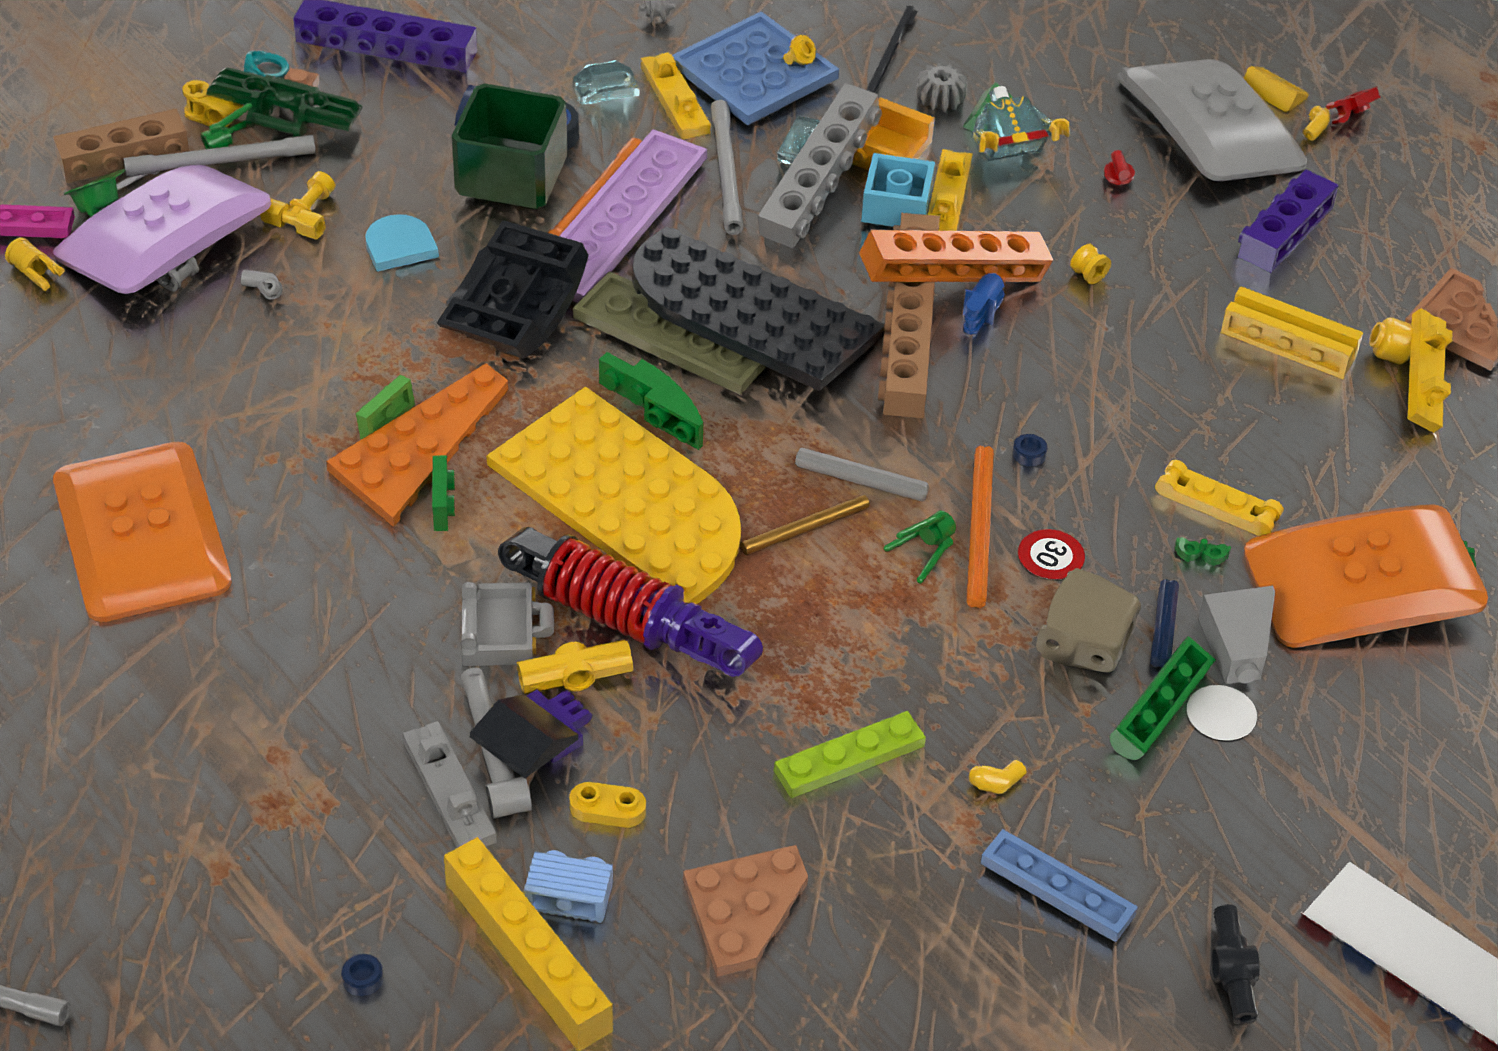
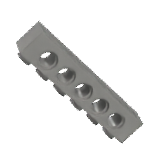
(819, 165)

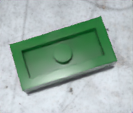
(442, 503)

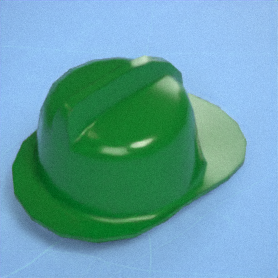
(96, 194)

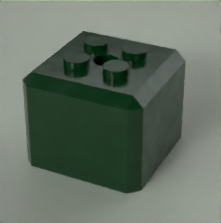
(509, 145)

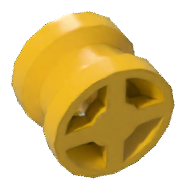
(1090, 263)

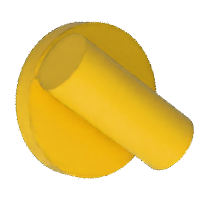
(801, 50)

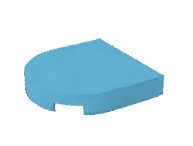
(399, 242)

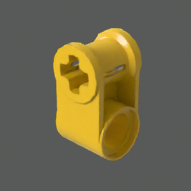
(206, 108)

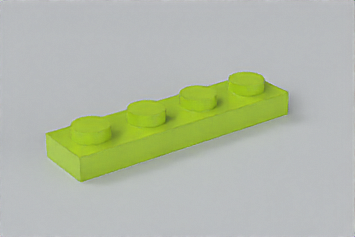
(849, 754)

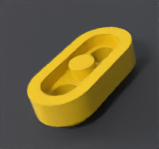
(607, 804)

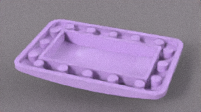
(159, 227)

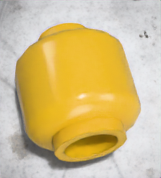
(1392, 340)

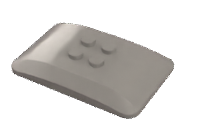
(1217, 119)

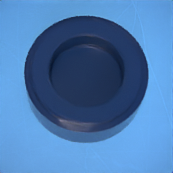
(1029, 450)
(362, 974)

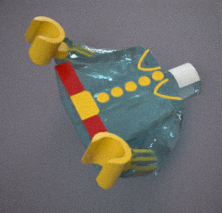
(1014, 127)

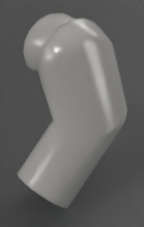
(264, 281)

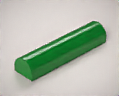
(1161, 700)

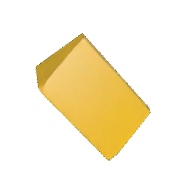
(1274, 88)

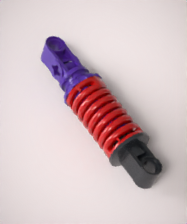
(628, 600)

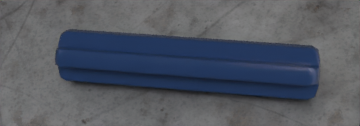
(1164, 622)

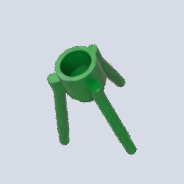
(219, 134)
(933, 531)

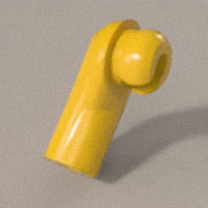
(1319, 121)
(996, 779)

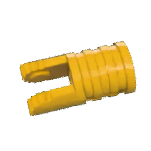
(31, 262)

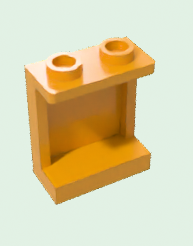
(898, 133)

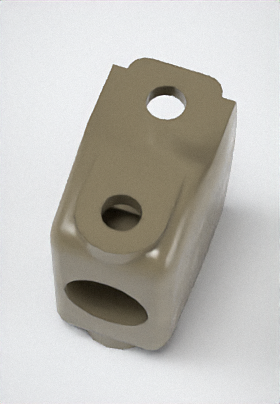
(1089, 622)

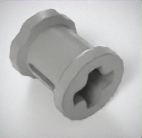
(189, 269)

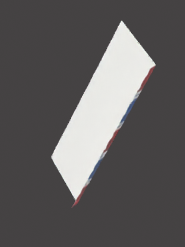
(1411, 947)

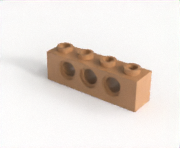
(103, 147)

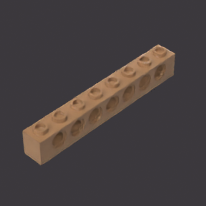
(909, 336)

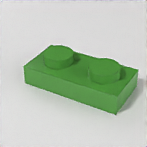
(386, 406)

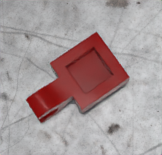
(1356, 102)

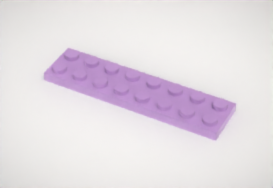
(631, 202)

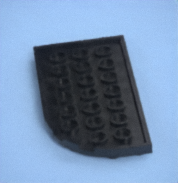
(750, 309)

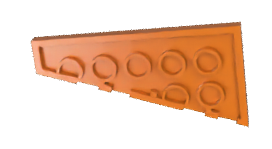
(398, 458)

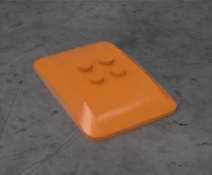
(141, 531)
(1365, 574)

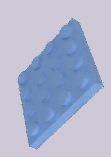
(749, 69)

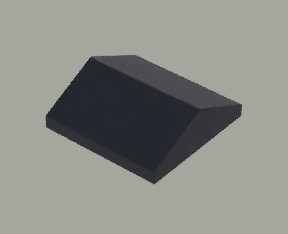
(522, 734)

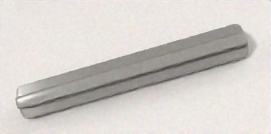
(862, 474)

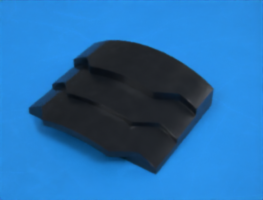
(517, 289)

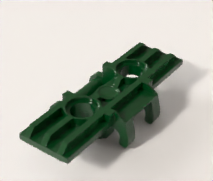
(275, 91)

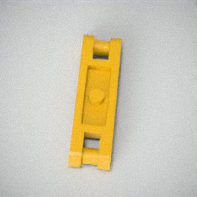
(1218, 499)

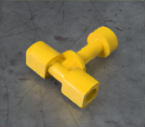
(298, 210)

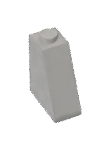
(1238, 631)

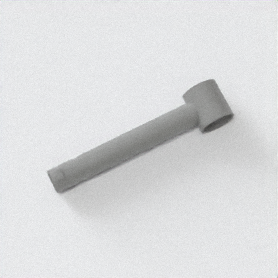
(506, 793)

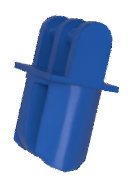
(982, 302)

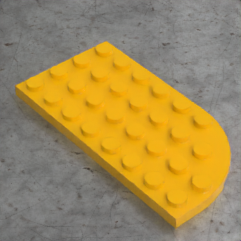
(626, 493)

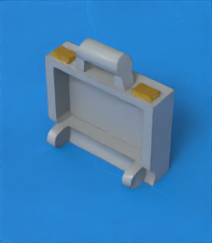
(499, 623)

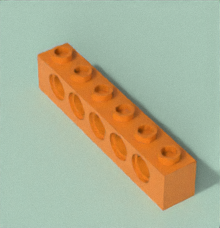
(954, 256)

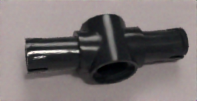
(1235, 964)

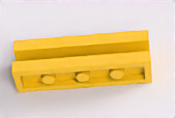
(1291, 332)

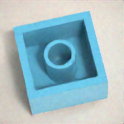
(896, 187)

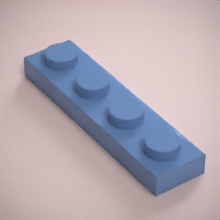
(1059, 885)

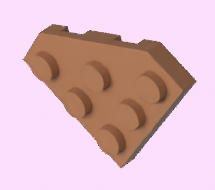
(1474, 324)
(744, 904)

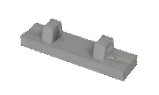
(448, 785)

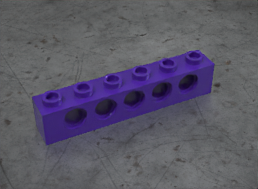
(386, 34)

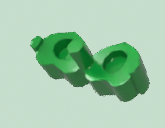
(1209, 552)

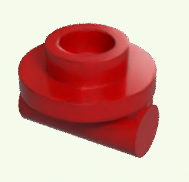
(1118, 170)

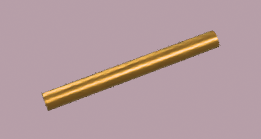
(805, 524)

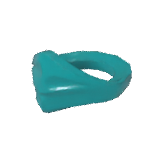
(257, 57)

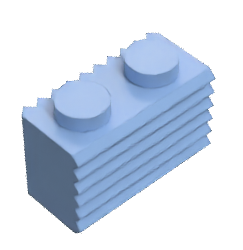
(569, 885)

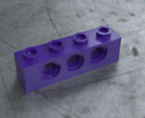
(1287, 220)

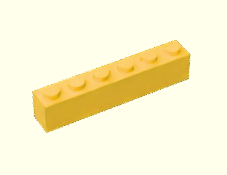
(528, 944)

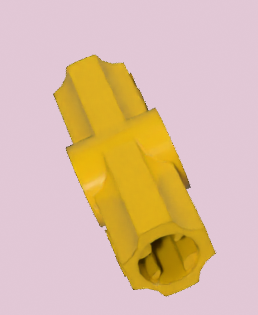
(574, 666)

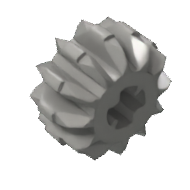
(941, 87)

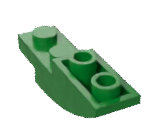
(663, 400)

